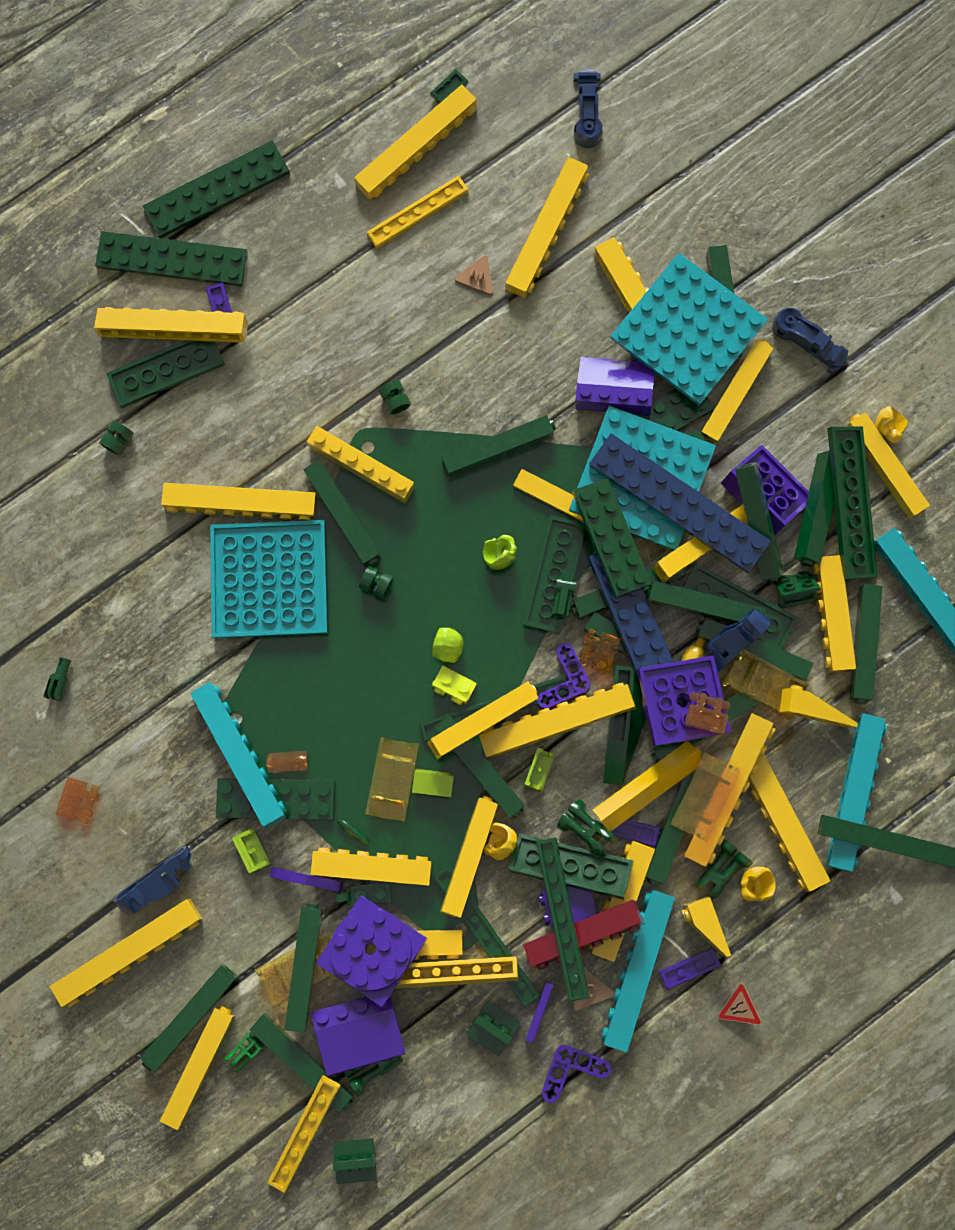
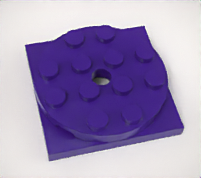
(662, 687)
(374, 974)

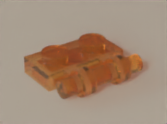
(605, 652)
(704, 718)
(72, 797)

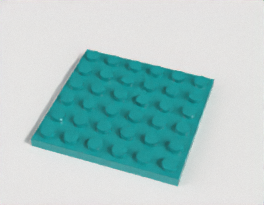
(688, 328)
(672, 450)
(268, 579)

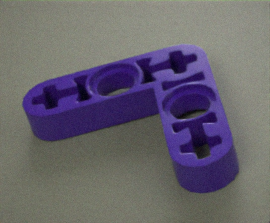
(570, 685)
(306, 879)
(565, 1064)

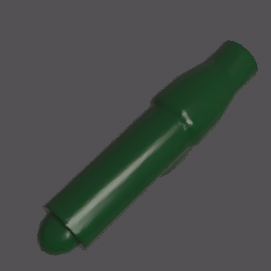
(352, 831)

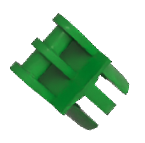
(245, 1051)

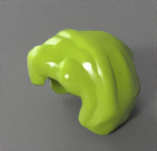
(499, 552)
(447, 645)

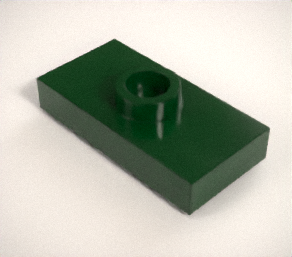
(448, 86)

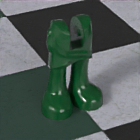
(589, 836)
(721, 880)
(358, 1083)

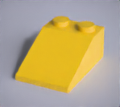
(704, 920)

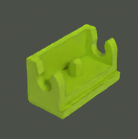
(539, 770)
(433, 783)
(251, 851)

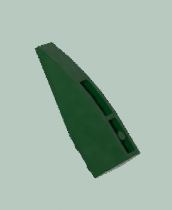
(623, 729)

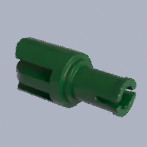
(58, 682)

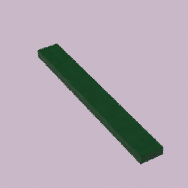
(428, 727)
(886, 841)
(563, 919)
(489, 939)

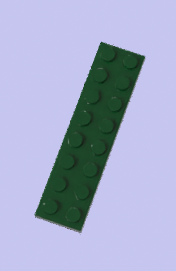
(216, 189)
(171, 258)
(852, 502)

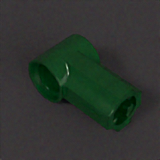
(564, 592)

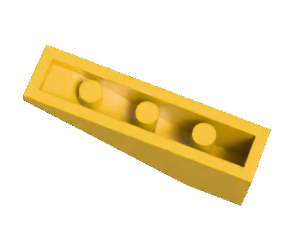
(807, 705)

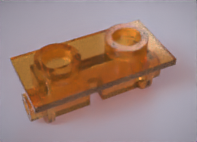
(287, 761)

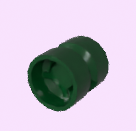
(393, 394)
(113, 444)
(376, 582)

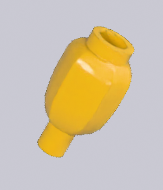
(694, 651)

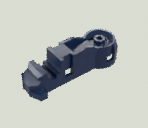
(587, 109)
(809, 335)
(737, 637)
(153, 885)

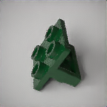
(796, 589)
(493, 1028)
(354, 1161)

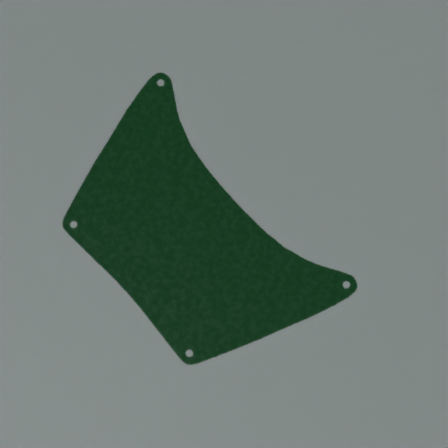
(377, 661)

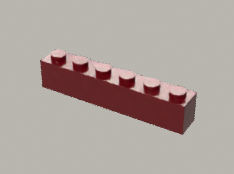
(590, 932)

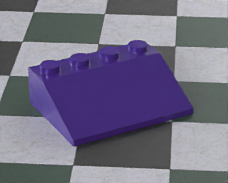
(615, 384)
(783, 492)
(357, 1034)

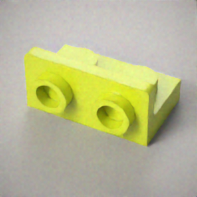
(454, 685)

